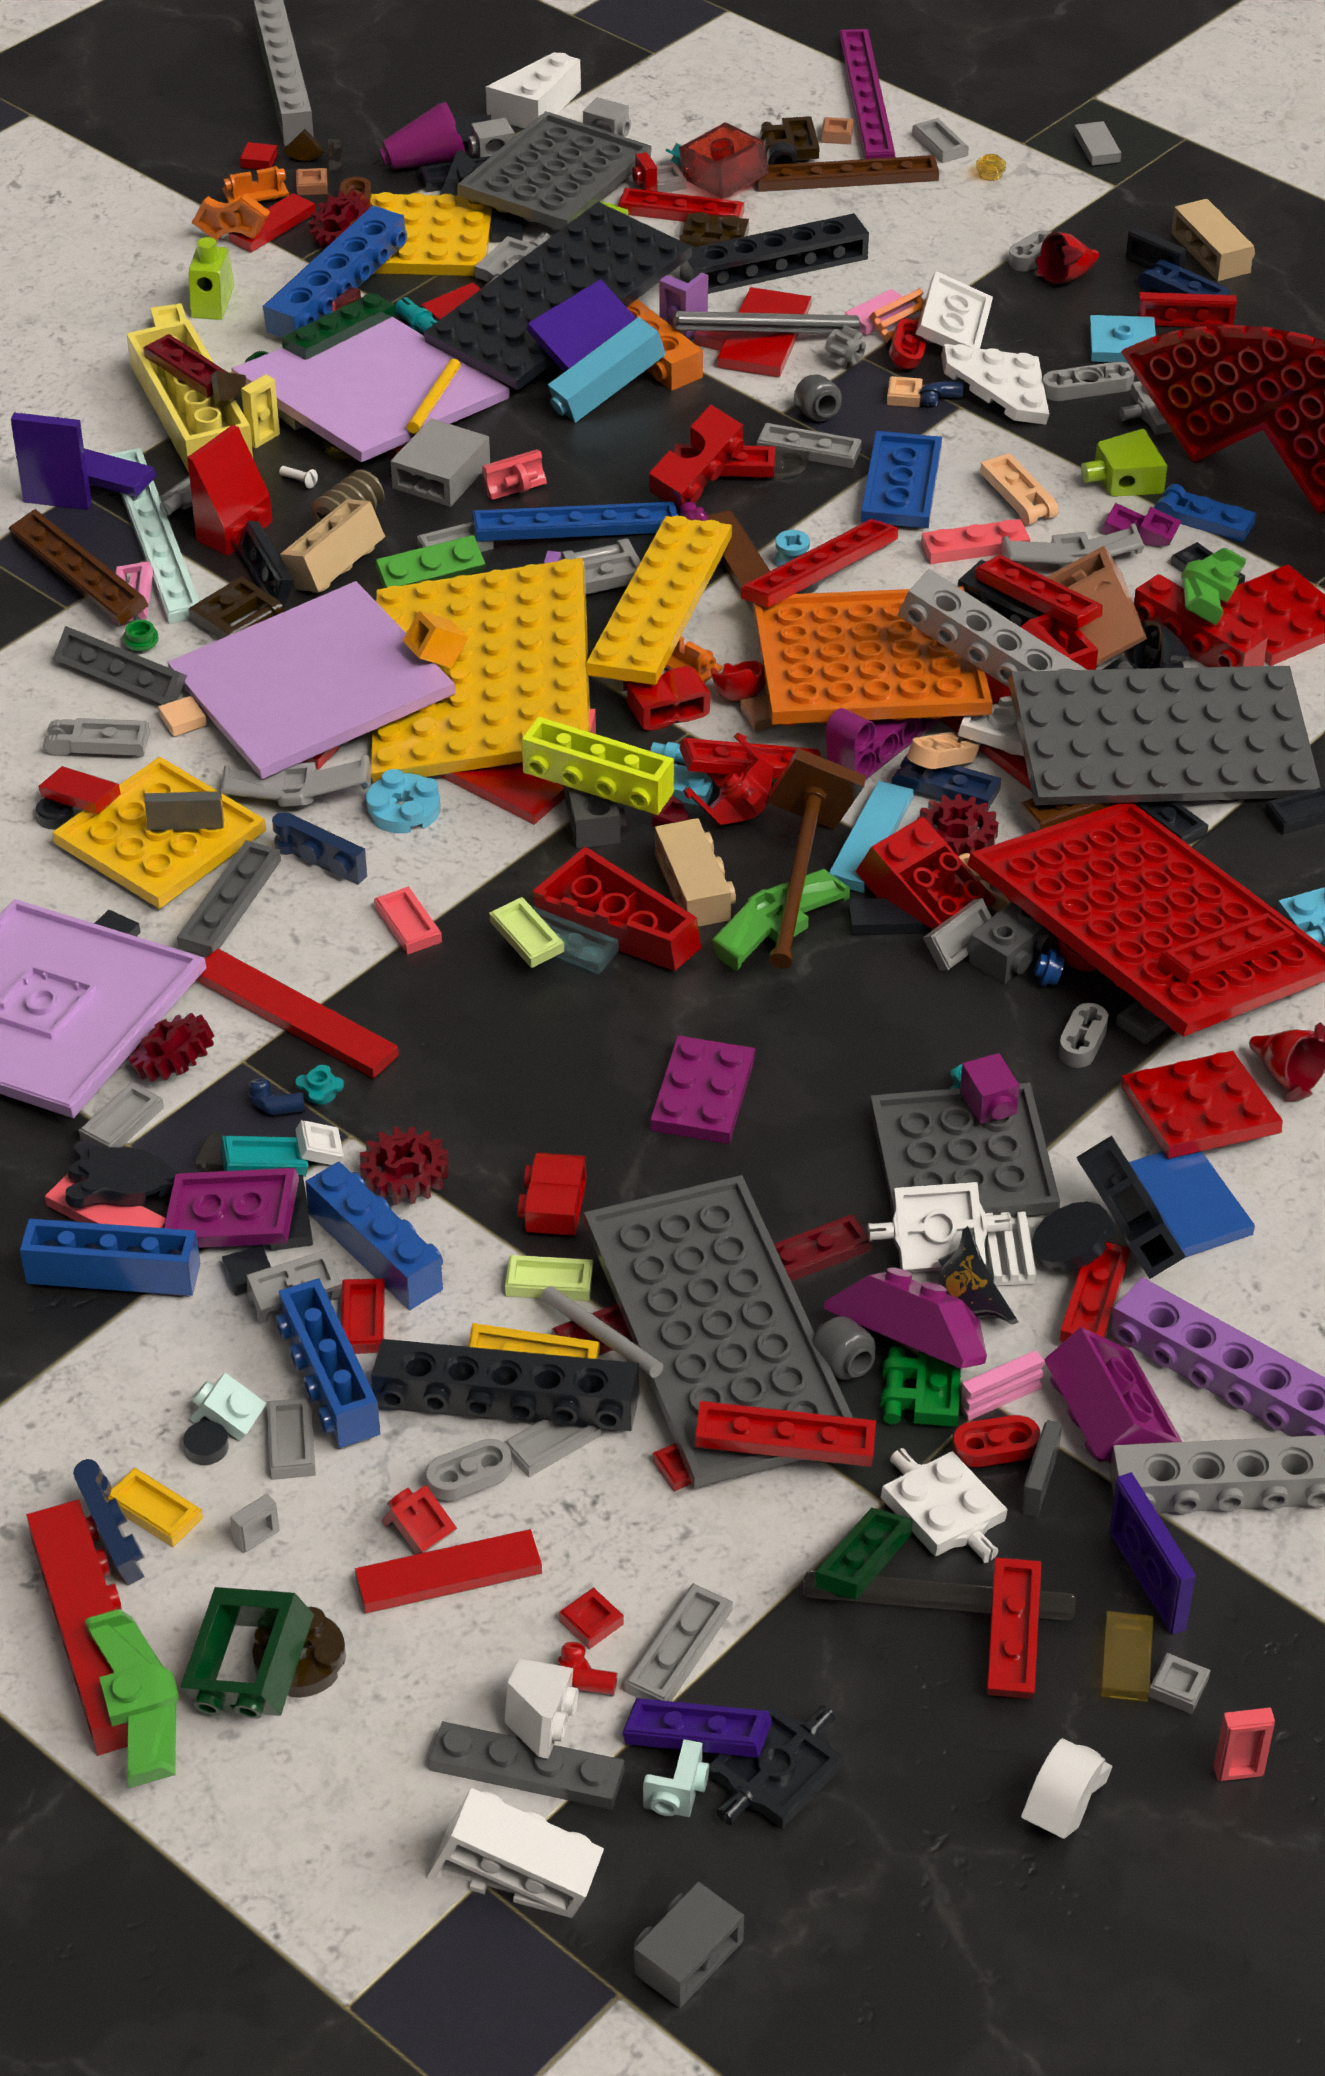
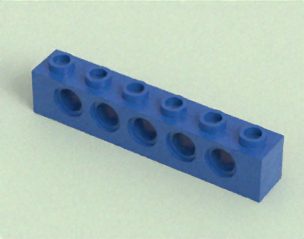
(336, 269)

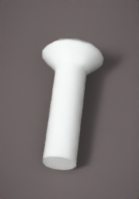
(310, 477)

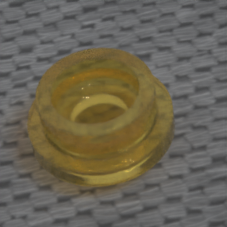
(990, 167)

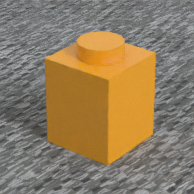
(435, 639)

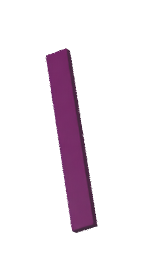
(866, 94)

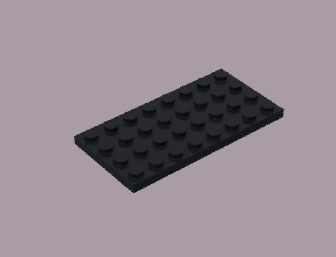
(597, 245)

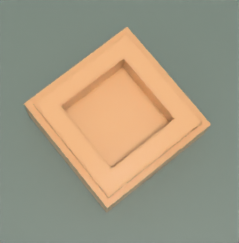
(904, 391)
(182, 716)

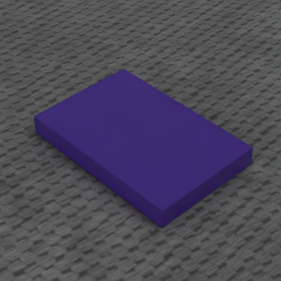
(580, 324)
(51, 461)
(1151, 1553)

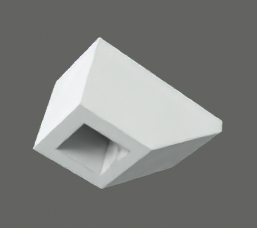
(539, 1704)

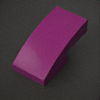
(1154, 528)

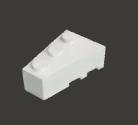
(535, 89)
(517, 1854)

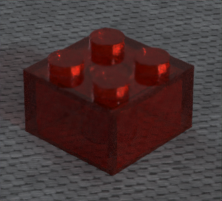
(724, 160)

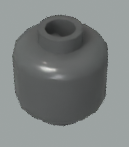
(817, 398)
(845, 1347)

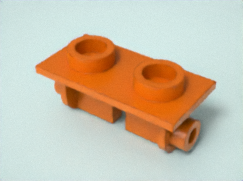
(266, 187)
(693, 656)

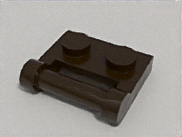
(232, 603)

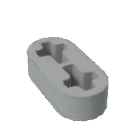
(1024, 253)
(1089, 1037)

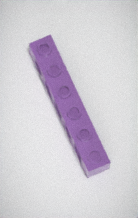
(1221, 1359)

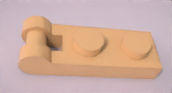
(1019, 488)

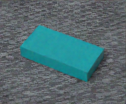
(261, 1153)

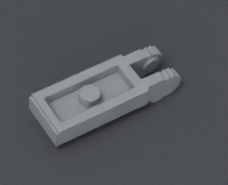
(97, 737)

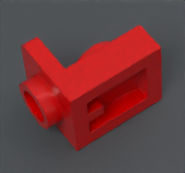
(419, 1519)

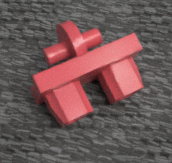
(514, 474)

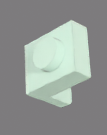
(227, 1404)
(678, 1794)

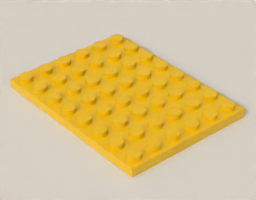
(518, 664)

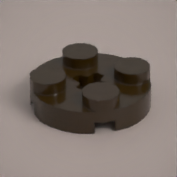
(323, 1660)

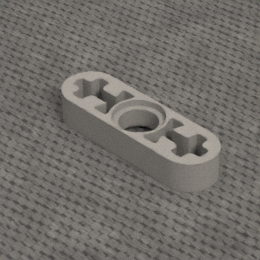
(1071, 383)

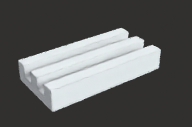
(1014, 1278)

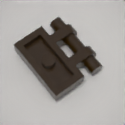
(793, 130)
(708, 229)

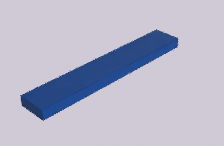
(570, 521)

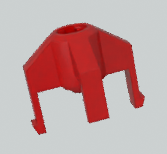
(741, 792)

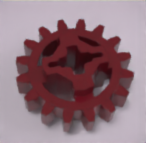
(337, 216)
(959, 822)
(172, 1047)
(404, 1165)

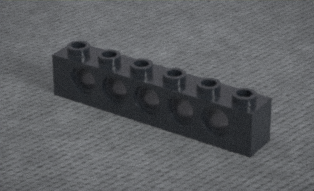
(778, 253)
(506, 1384)

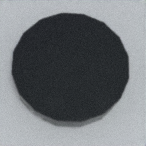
(1072, 1236)

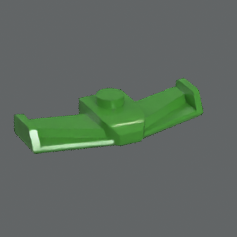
(1210, 581)
(763, 916)
(137, 1694)

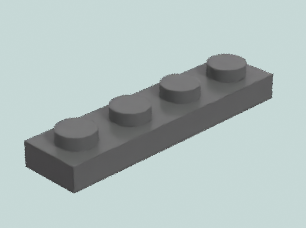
(119, 666)
(229, 898)
(512, 1764)

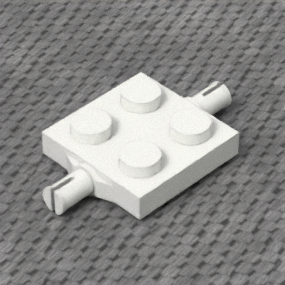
(931, 1223)
(945, 1503)

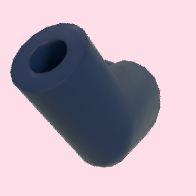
(942, 389)
(272, 1103)

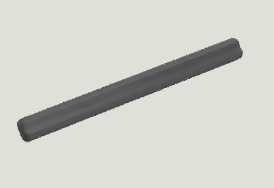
(762, 322)

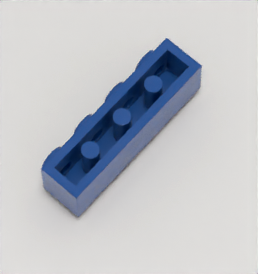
(375, 1235)
(110, 1257)
(328, 1362)

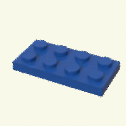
(902, 479)

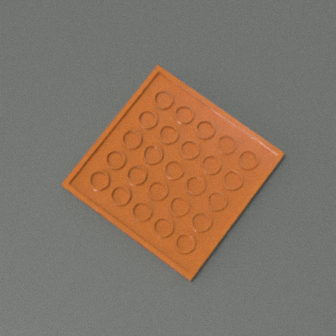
(860, 657)

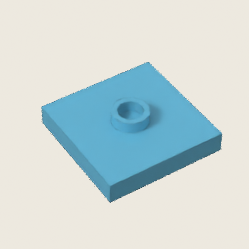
(1114, 333)

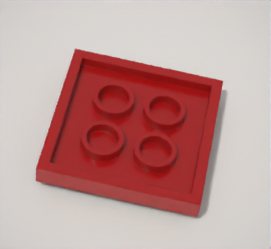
(1283, 610)
(1201, 1104)

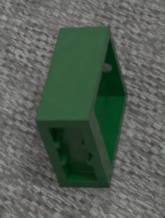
(250, 1608)

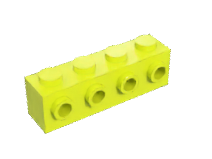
(598, 765)

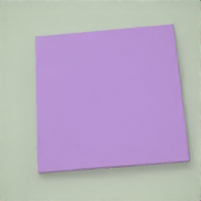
(371, 388)
(310, 679)
(77, 1002)

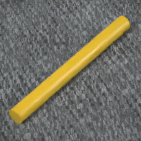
(433, 396)

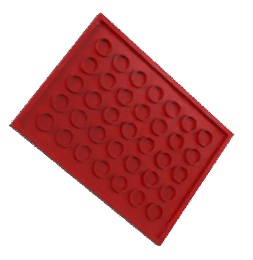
(1128, 891)

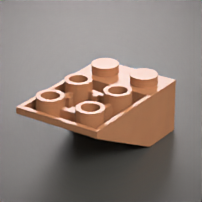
(1102, 581)

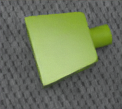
(210, 269)
(1127, 465)

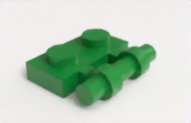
(936, 1391)

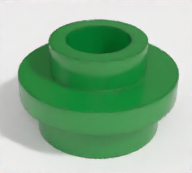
(140, 635)

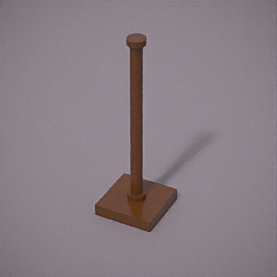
(821, 795)

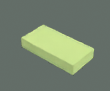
(526, 932)
(532, 1274)

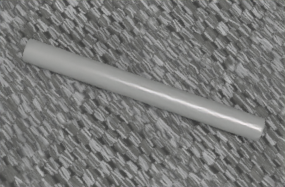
(602, 1331)

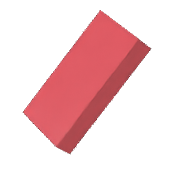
(408, 920)
(1244, 1744)

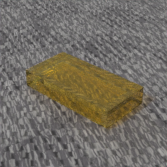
(1127, 1656)

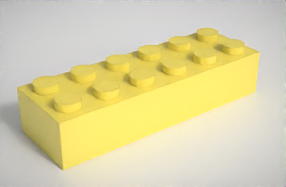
(185, 413)

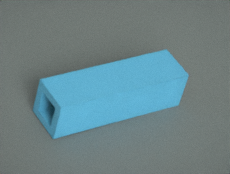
(606, 370)

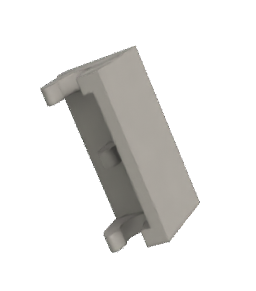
(265, 1284)

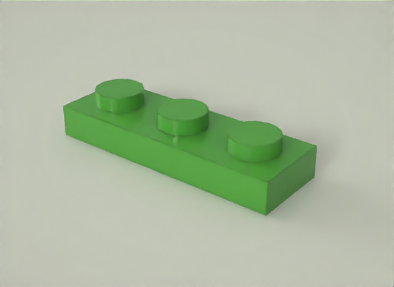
(431, 563)

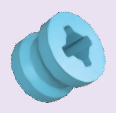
(790, 546)

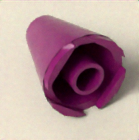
(423, 141)

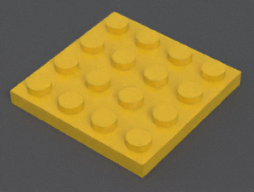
(443, 234)
(155, 862)

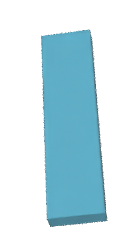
(876, 822)

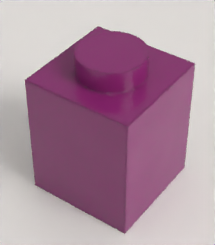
(989, 1088)

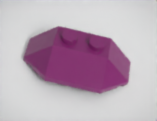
(914, 1315)

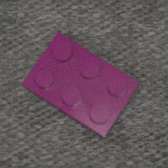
(703, 1089)
(234, 1206)

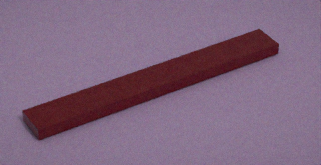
(799, 1254)

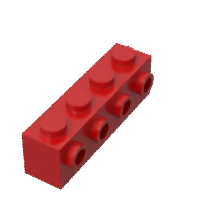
(1218, 645)

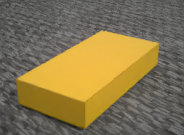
(155, 1507)

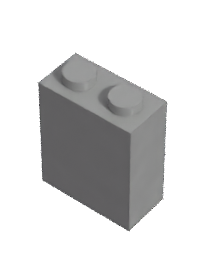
(440, 462)

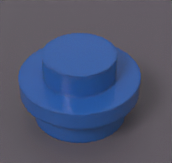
(1049, 967)

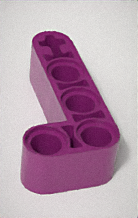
(870, 744)

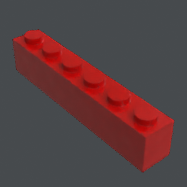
(78, 1591)

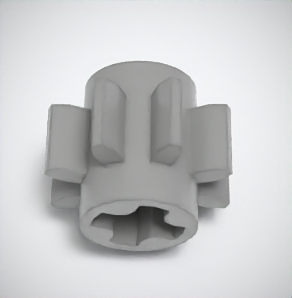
(845, 346)

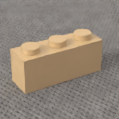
(1212, 239)
(333, 545)
(694, 871)

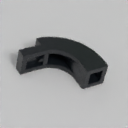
(1131, 1207)

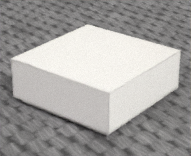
(319, 1143)

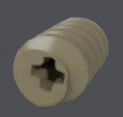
(357, 486)

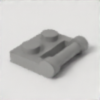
(607, 565)

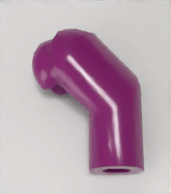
(693, 512)

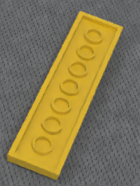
(659, 600)

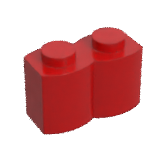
(676, 697)
(553, 1194)

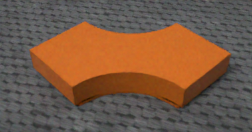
(242, 216)

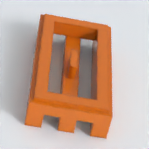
(893, 306)

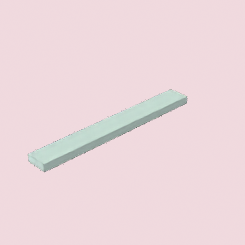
(159, 547)

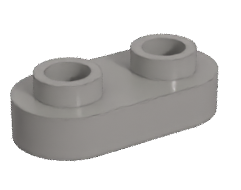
(467, 1469)

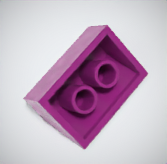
(1107, 1394)

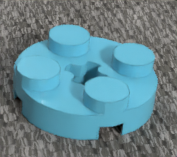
(395, 786)

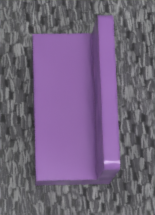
(682, 296)

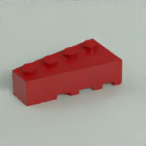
(620, 906)

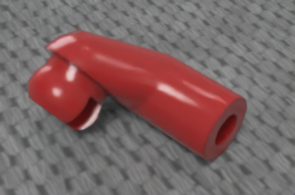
(583, 1675)

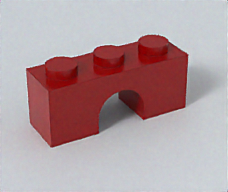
(682, 478)

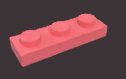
(971, 541)

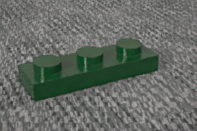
(863, 1553)

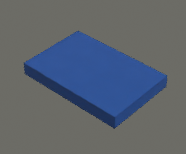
(1193, 1201)

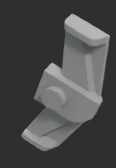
(1071, 547)
(297, 783)

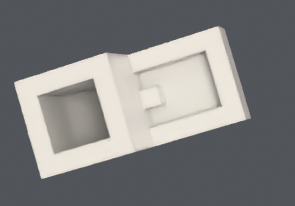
(1065, 1787)

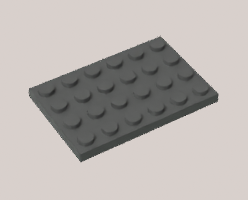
(553, 171)

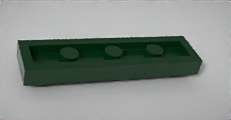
(338, 326)

